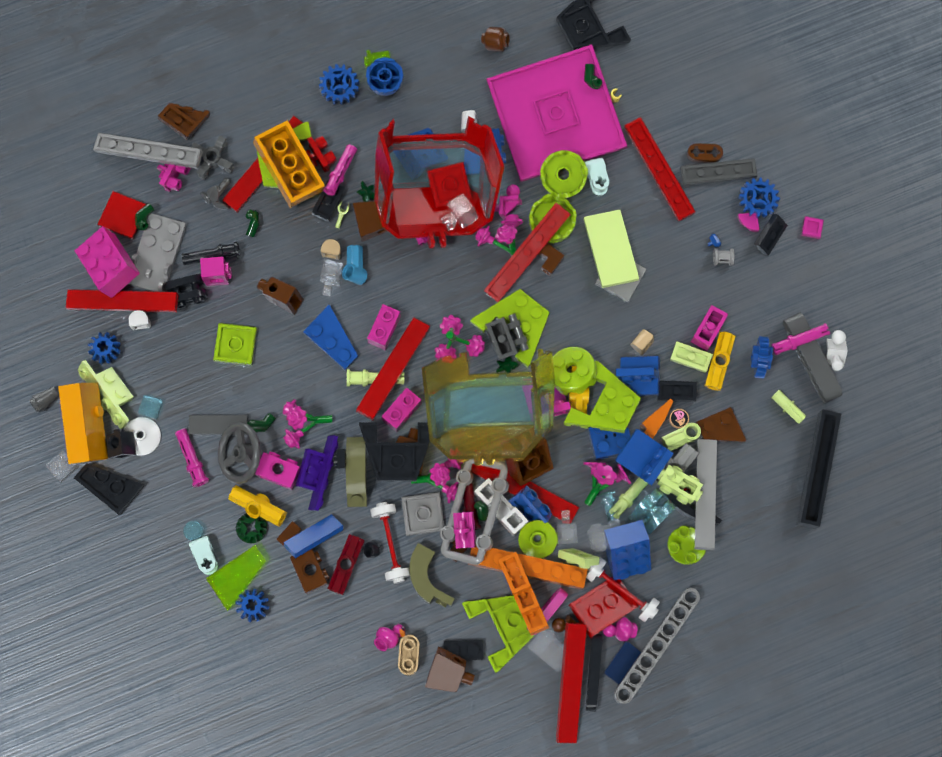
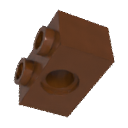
(310, 582)

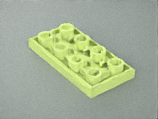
(611, 248)

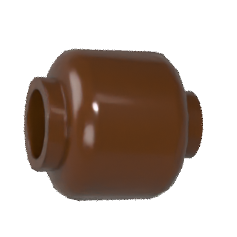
(495, 39)

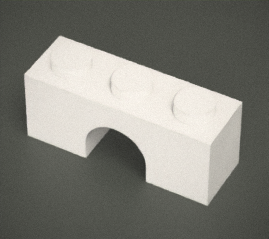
(506, 514)

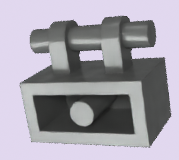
(501, 338)

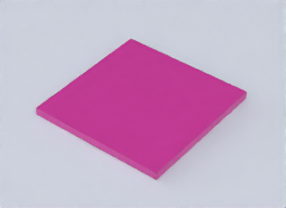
(554, 110)

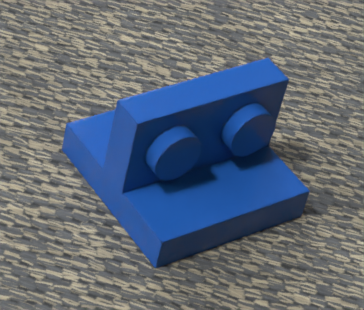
(640, 374)

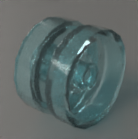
(649, 508)

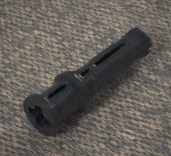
(225, 251)

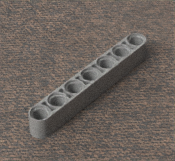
(664, 639)

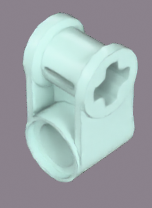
(597, 174)
(203, 552)

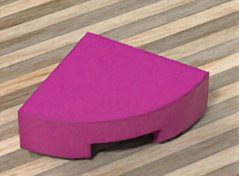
(749, 222)

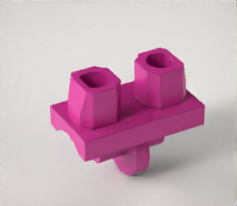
(169, 176)
(464, 530)

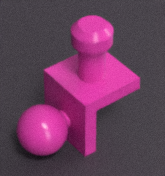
(508, 202)

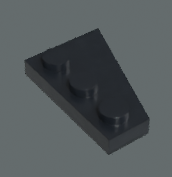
(108, 487)

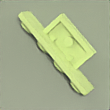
(111, 389)

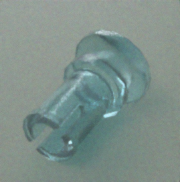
(608, 503)

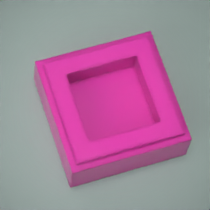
(812, 227)

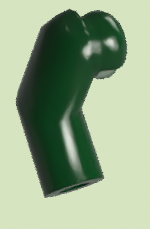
(589, 77)
(141, 217)
(254, 222)
(262, 425)
(482, 510)

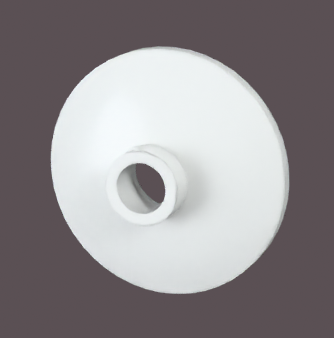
(151, 437)

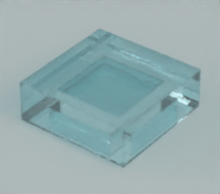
(150, 407)

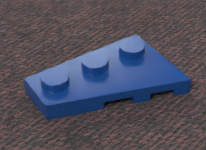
(331, 338)

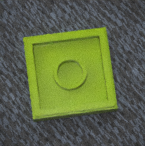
(235, 344)

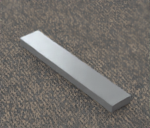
(148, 150)
(706, 504)

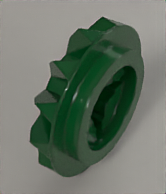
(251, 537)

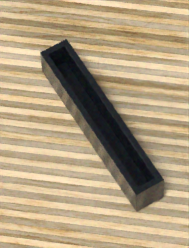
(819, 469)

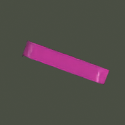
(553, 603)

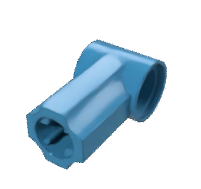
(354, 269)

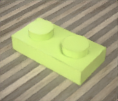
(691, 357)
(578, 557)

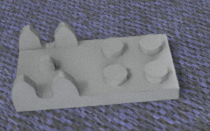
(157, 253)

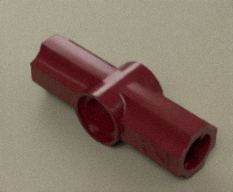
(350, 552)

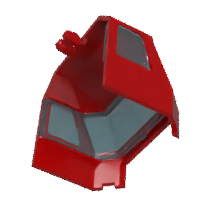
(403, 184)

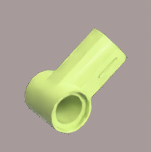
(679, 437)

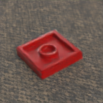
(448, 183)
(120, 215)

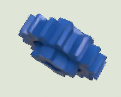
(339, 76)
(763, 203)
(761, 357)

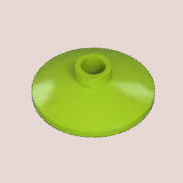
(540, 548)

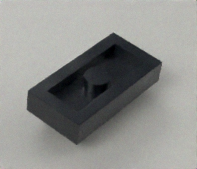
(327, 204)
(770, 234)
(677, 391)
(340, 461)
(467, 649)

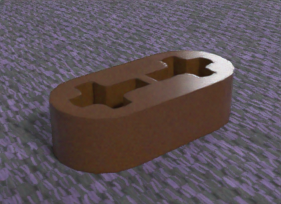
(703, 149)

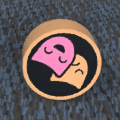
(678, 418)

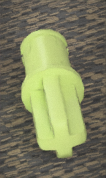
(788, 406)

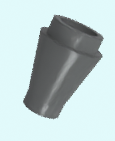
(43, 399)

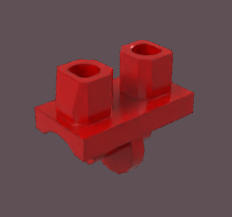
(316, 146)

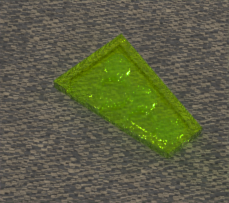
(235, 576)

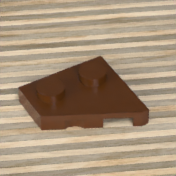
(183, 119)
(721, 427)

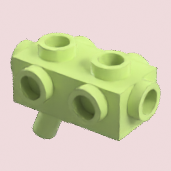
(674, 481)

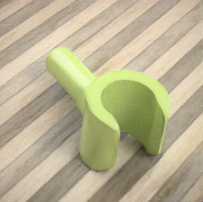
(341, 214)

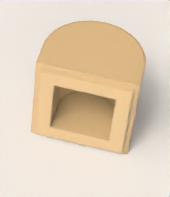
(331, 249)
(642, 342)

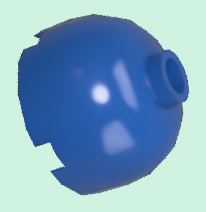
(384, 76)

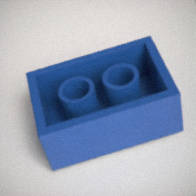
(628, 550)

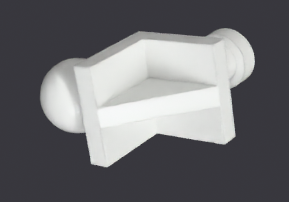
(836, 350)

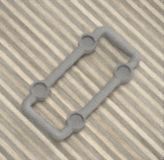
(484, 541)

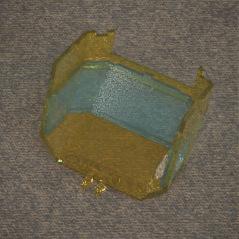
(488, 413)

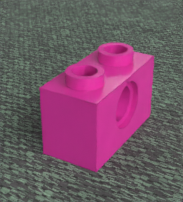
(215, 271)
(384, 327)
(709, 328)
(401, 409)
(286, 478)

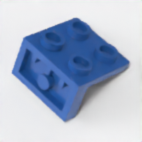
(644, 456)

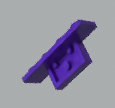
(315, 471)

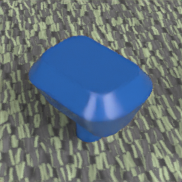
(714, 241)

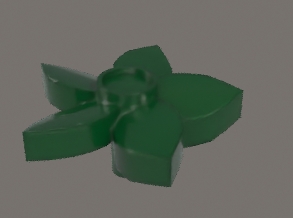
(366, 192)
(508, 365)

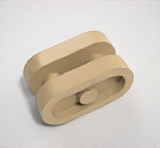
(408, 655)

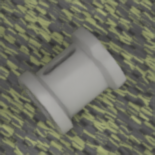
(723, 257)

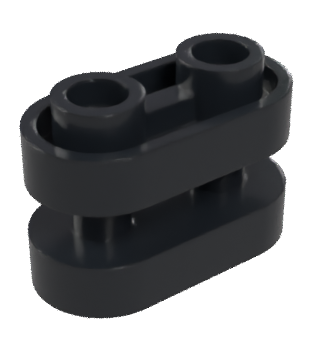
(194, 296)

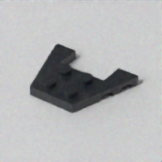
(584, 28)
(396, 460)

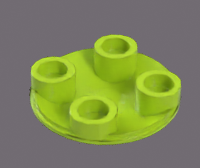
(681, 546)

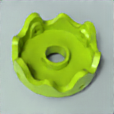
(576, 177)
(542, 207)
(581, 378)

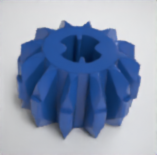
(112, 346)
(258, 608)

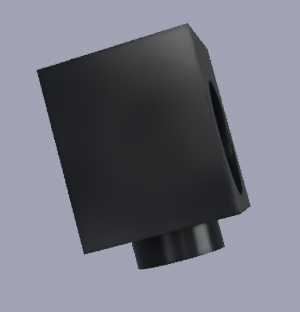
(120, 444)

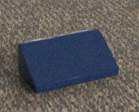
(621, 662)

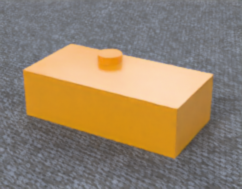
(288, 164)
(83, 422)

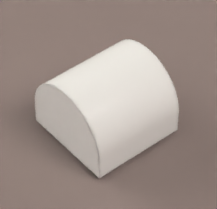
(465, 114)
(139, 320)

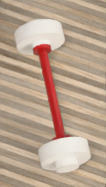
(383, 511)
(648, 609)

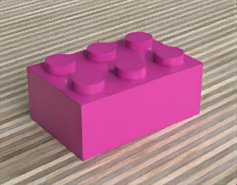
(107, 262)

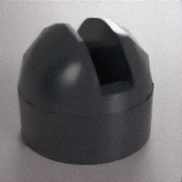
(375, 550)

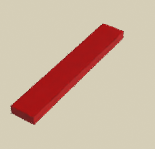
(659, 169)
(249, 181)
(527, 252)
(122, 301)
(393, 369)
(553, 501)
(571, 683)

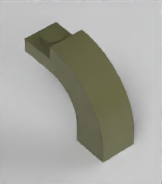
(356, 472)
(418, 569)

